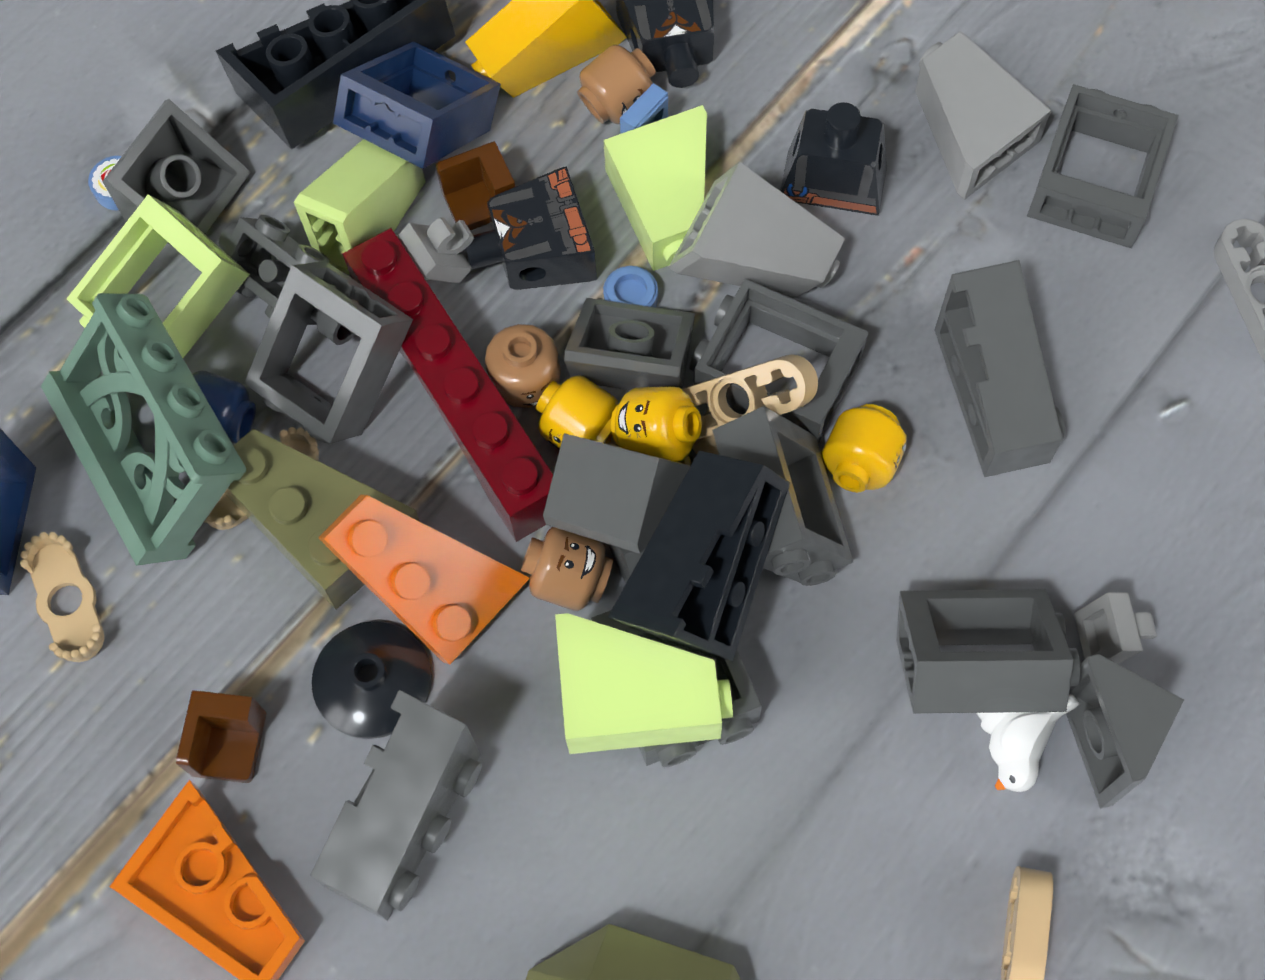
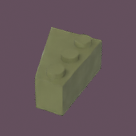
(294, 503)

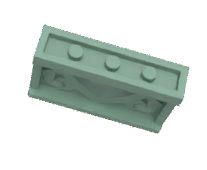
(97, 419)

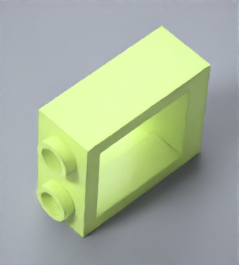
(134, 251)

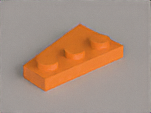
(422, 575)
(208, 891)

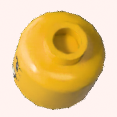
(577, 410)
(657, 422)
(865, 447)

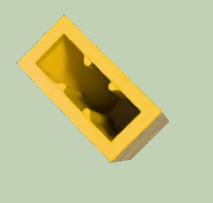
(540, 40)

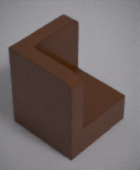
(471, 181)
(221, 737)

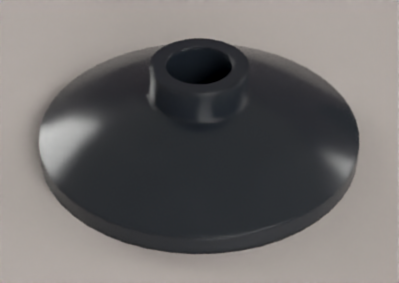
(364, 707)

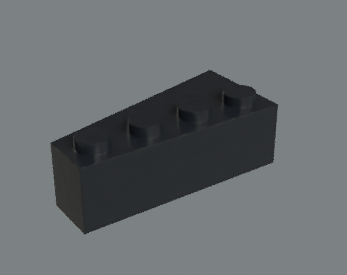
(297, 71)

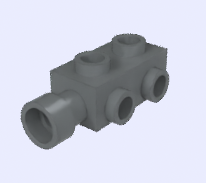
(251, 246)

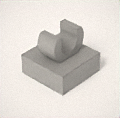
(438, 249)
(1112, 628)

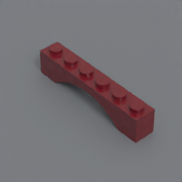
(465, 396)

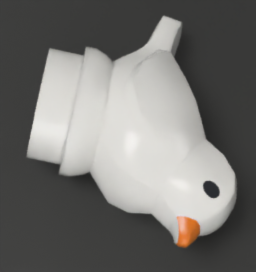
(1019, 743)

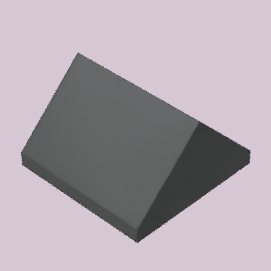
(177, 166)
(630, 345)
(610, 492)
(1118, 726)

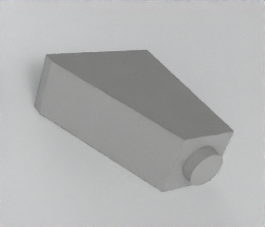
(976, 112)
(757, 236)

